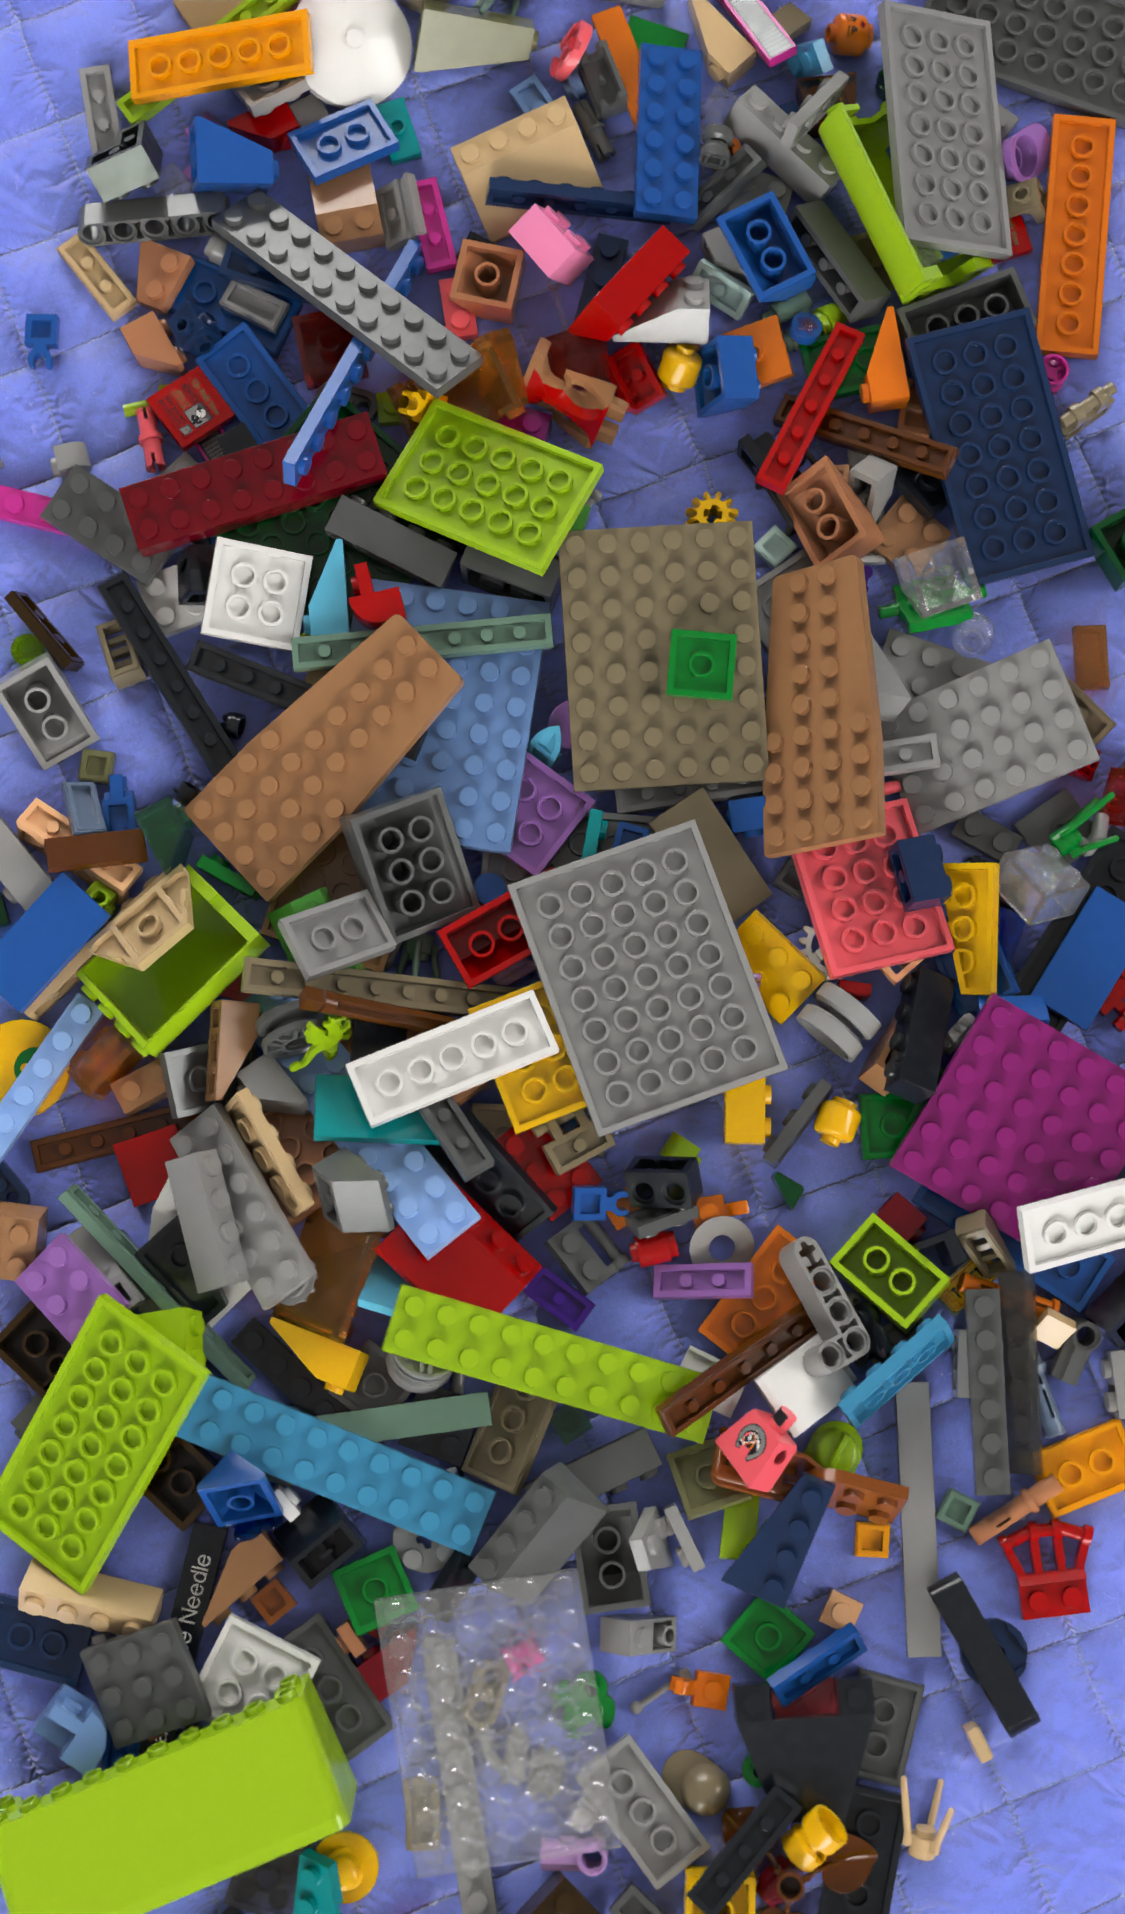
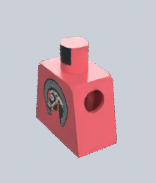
(760, 1446)

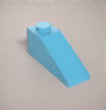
(330, 599)

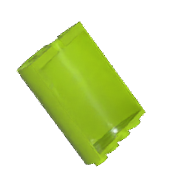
(181, 983)

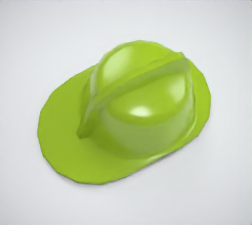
(836, 1446)

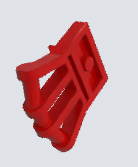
(1055, 1590)

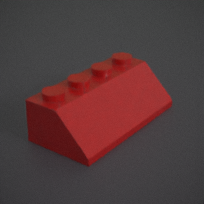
(632, 287)
(486, 940)

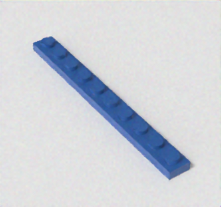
(347, 372)

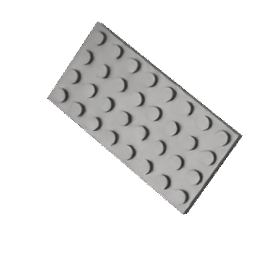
(944, 130)

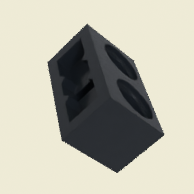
(663, 1182)

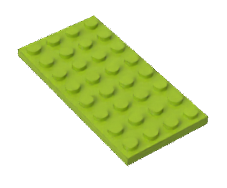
(96, 1442)

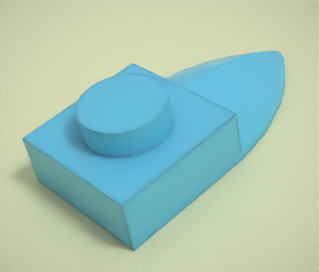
(547, 745)

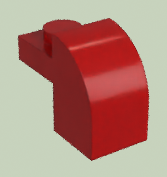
(372, 607)

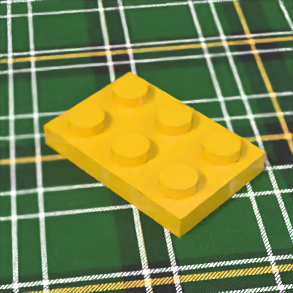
(784, 969)

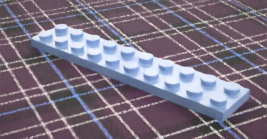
(421, 1192)

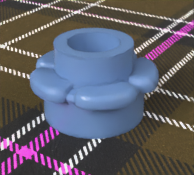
(574, 86)

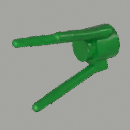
(1067, 837)

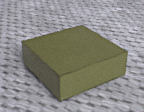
(96, 766)

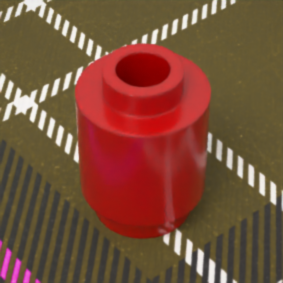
(654, 1249)

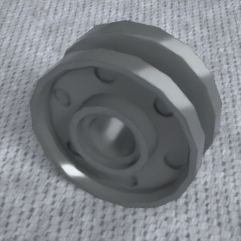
(285, 1028)

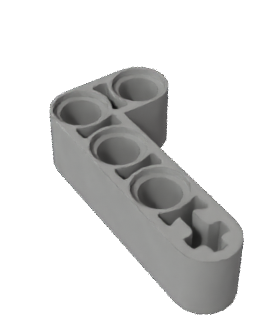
(795, 1260)

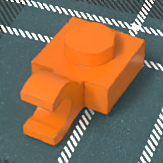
(714, 1206)
(707, 1688)

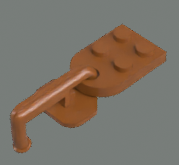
(852, 1495)

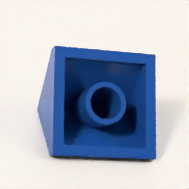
(238, 1492)

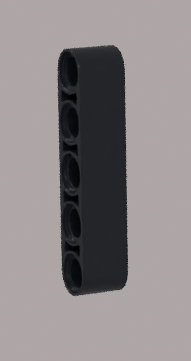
(983, 1654)

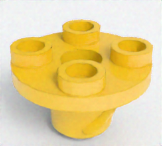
(355, 1860)

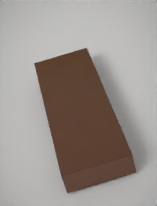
(95, 850)

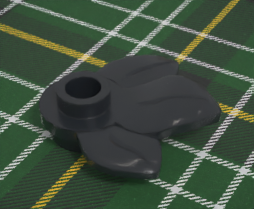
(871, 1320)

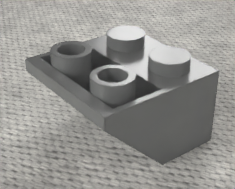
(353, 1193)

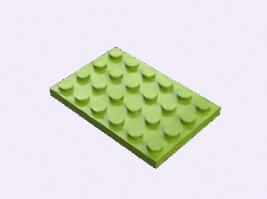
(488, 486)

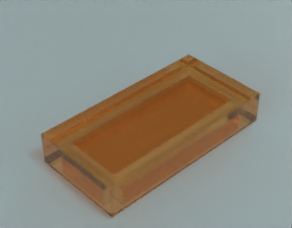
(1091, 657)

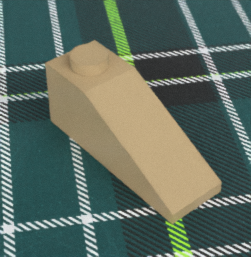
(722, 46)

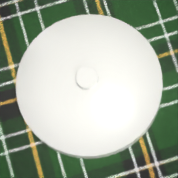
(357, 50)

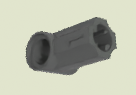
(1073, 1354)

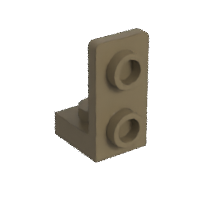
(1027, 198)

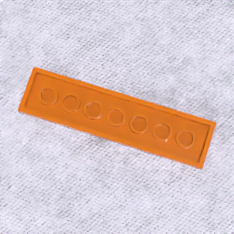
(1075, 236)

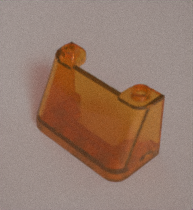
(489, 391)
(342, 1269)

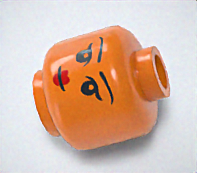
(849, 34)

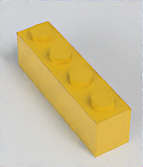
(745, 1114)

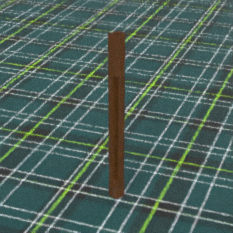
(368, 1010)

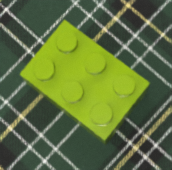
(889, 1273)

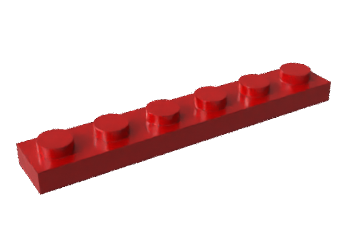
(810, 408)

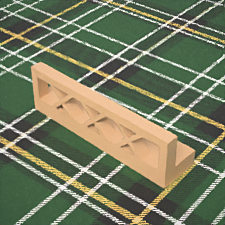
(44, 822)

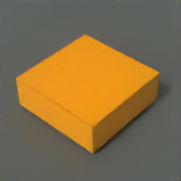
(871, 1539)

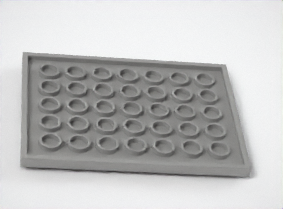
(647, 978)

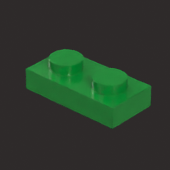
(218, 868)

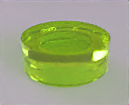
(26, 648)

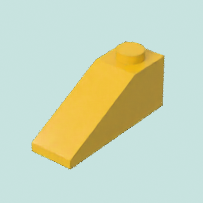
(326, 1359)

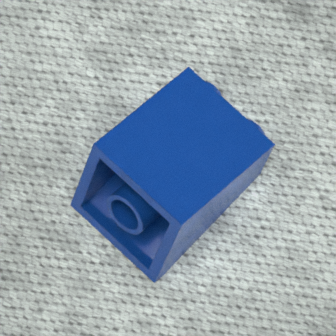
(228, 161)

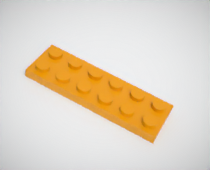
(221, 57)

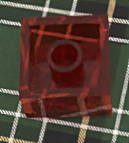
(320, 347)

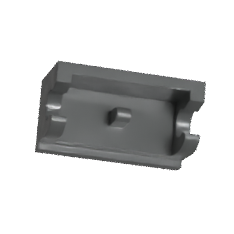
(603, 82)

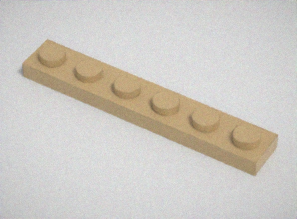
(67, 977)

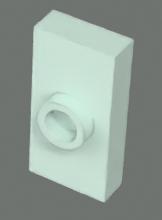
(725, 290)

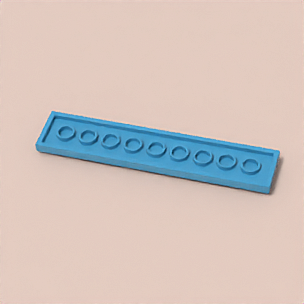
(338, 1464)

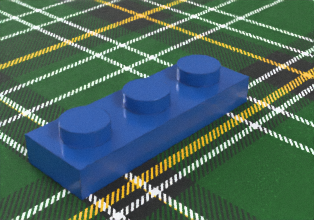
(817, 1664)

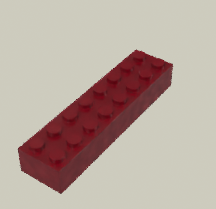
(249, 487)

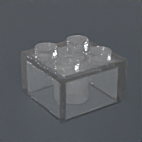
(1040, 884)

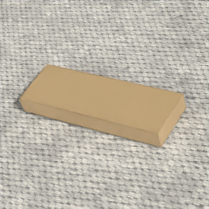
(97, 277)

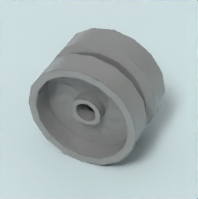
(838, 1021)

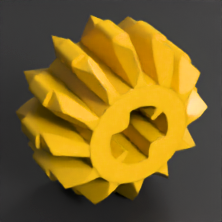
(709, 506)

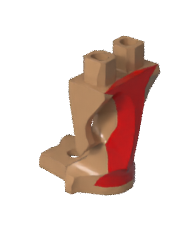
(584, 407)

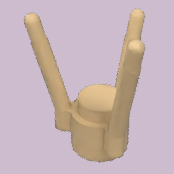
(923, 1841)

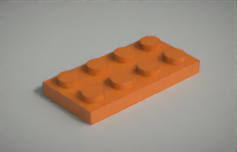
(740, 1319)

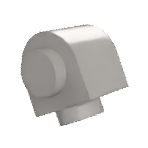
(67, 456)

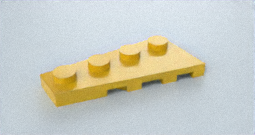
(974, 924)

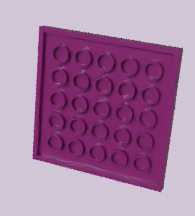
(1017, 1118)

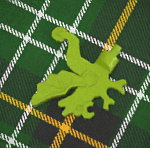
(323, 1040)

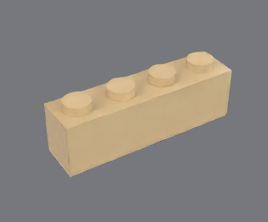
(107, 1606)

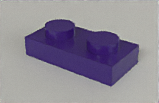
(559, 1298)

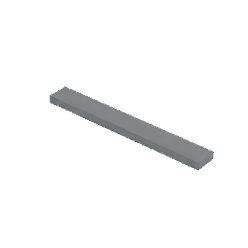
(918, 1520)

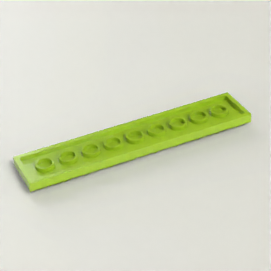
(535, 1359)

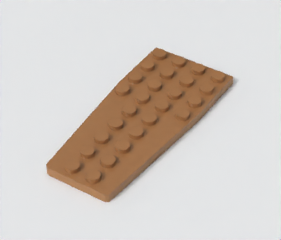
(822, 713)
(324, 757)

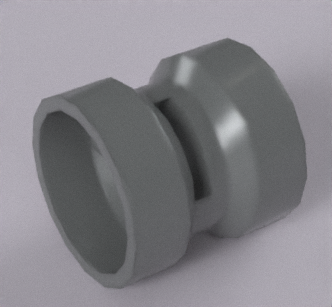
(716, 141)

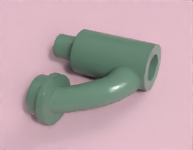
(787, 310)

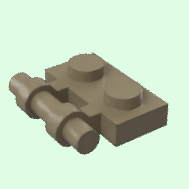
(1086, 412)
(576, 1145)

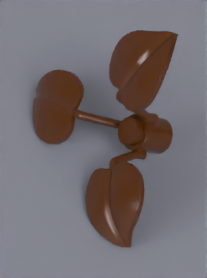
(841, 1871)

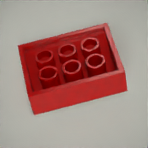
(477, 1267)

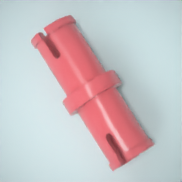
(150, 440)

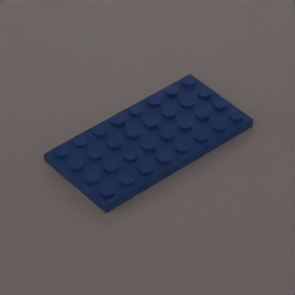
(1013, 475)

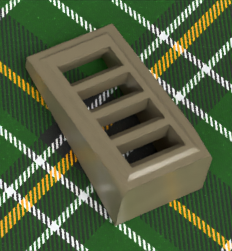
(126, 671)
(980, 1225)

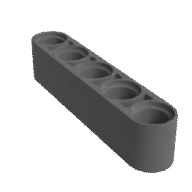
(150, 218)

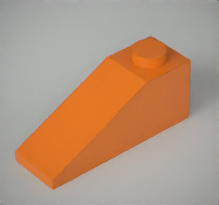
(886, 378)

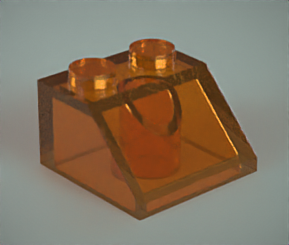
(103, 1062)

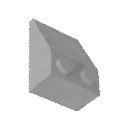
(676, 316)
(46, 710)

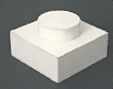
(289, 1501)

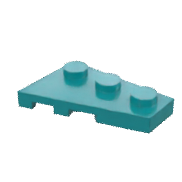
(317, 1885)

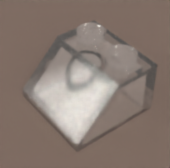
(938, 577)

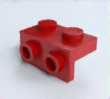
(635, 378)

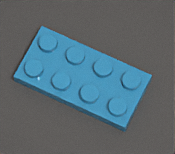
(887, 1379)

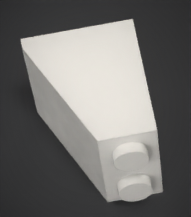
(805, 1395)

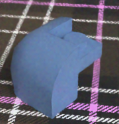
(75, 1727)

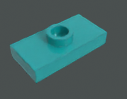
(399, 121)

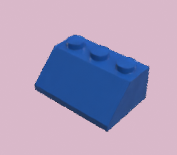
(767, 249)

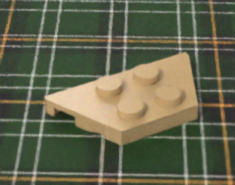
(149, 924)

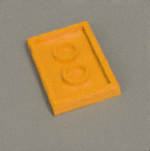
(1086, 1466)

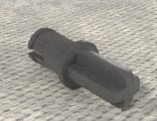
(593, 130)

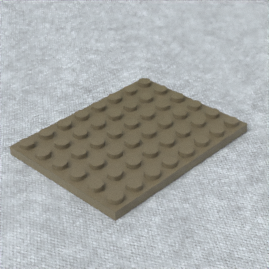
(618, 614)

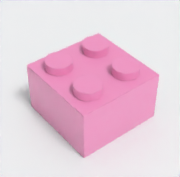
(551, 244)

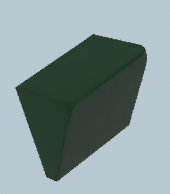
(788, 1189)

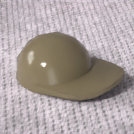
(697, 1782)

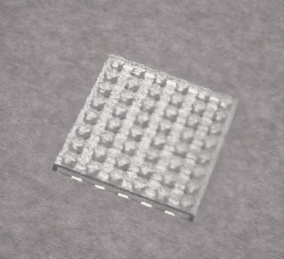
(497, 1723)

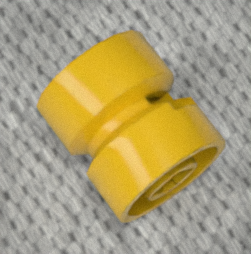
(814, 1839)

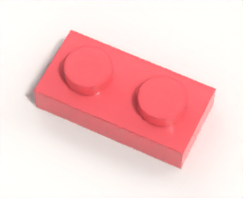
(456, 318)

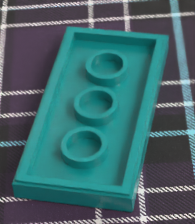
(342, 1118)

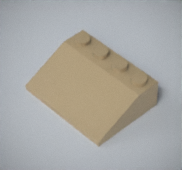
(530, 147)

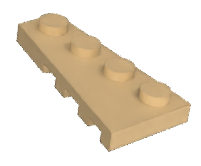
(268, 1153)

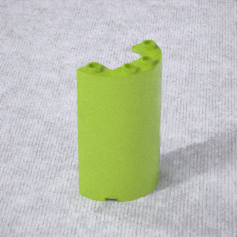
(866, 171)

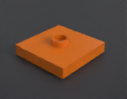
(772, 354)

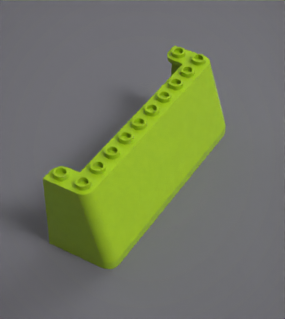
(180, 1812)

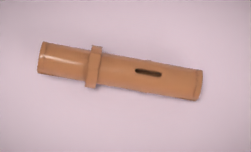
(1015, 1509)

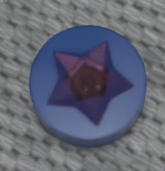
(805, 328)

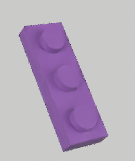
(703, 1281)

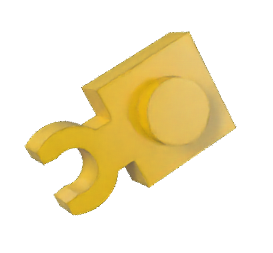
(418, 403)

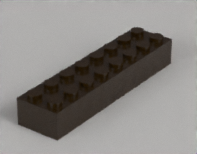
(36, 1352)

